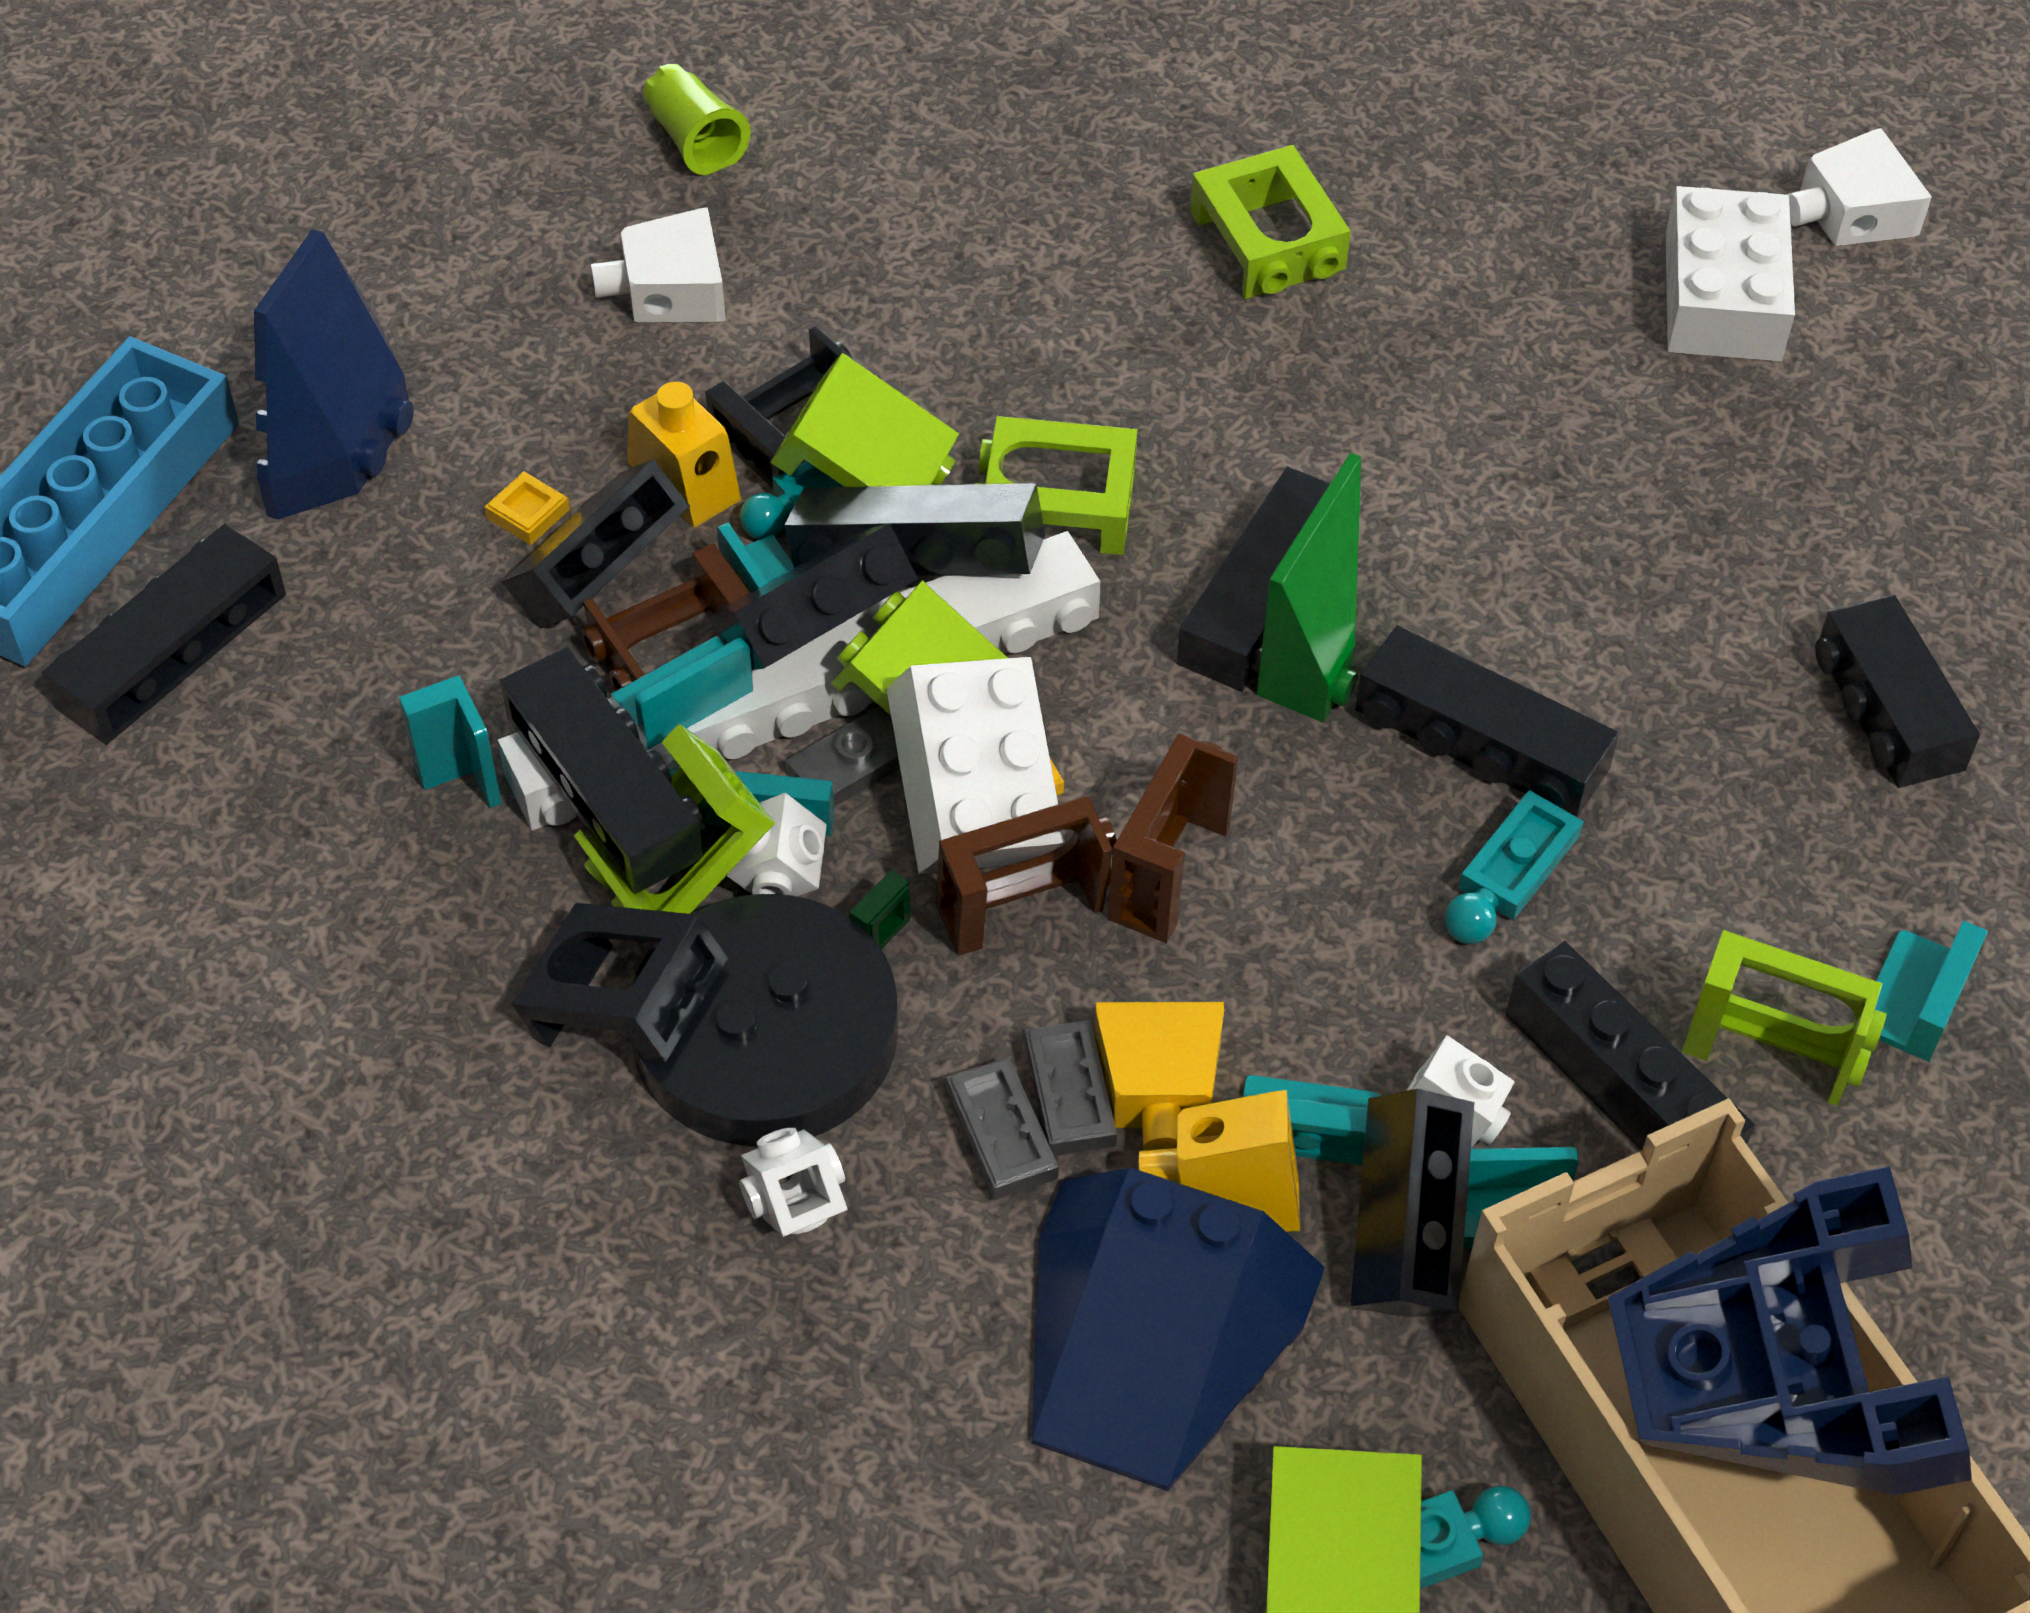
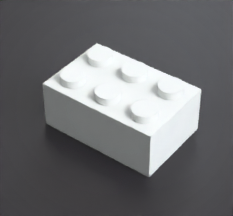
(1729, 273)
(972, 754)

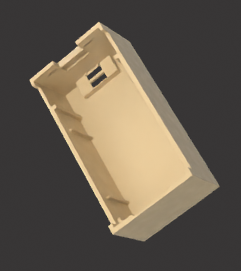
(1687, 1524)

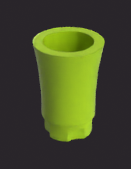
(698, 122)

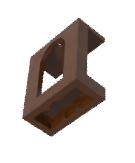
(611, 637)
(1146, 870)
(966, 893)

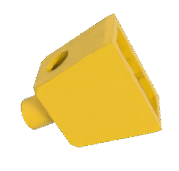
(681, 440)
(1157, 1062)
(1237, 1153)

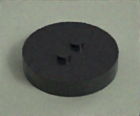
(787, 1030)

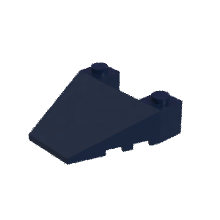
(1758, 1358)

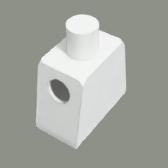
(1861, 192)
(667, 270)

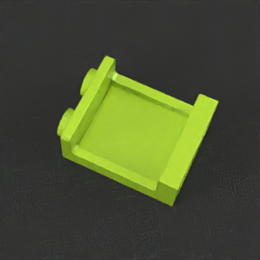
(866, 433)
(910, 633)
(1344, 1532)

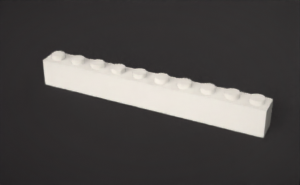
(797, 690)

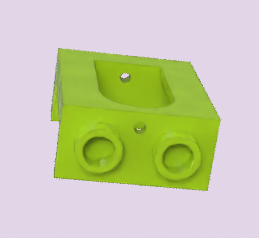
(1269, 266)
(1070, 507)
(701, 775)
(1838, 1046)

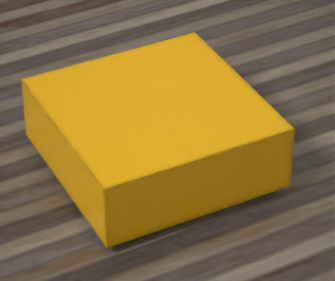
(527, 508)

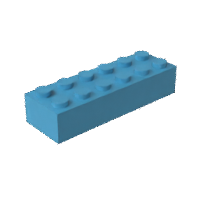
(100, 483)

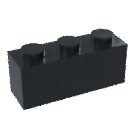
(595, 544)
(817, 595)
(1896, 692)
(1412, 1204)

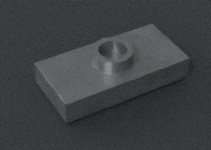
(850, 756)
(1070, 1087)
(1002, 1128)

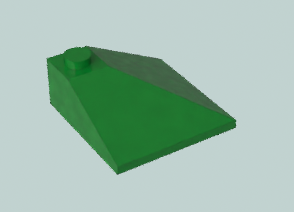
(1314, 606)

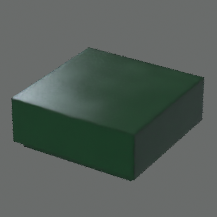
(884, 908)

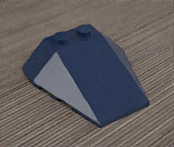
(328, 381)
(1156, 1319)

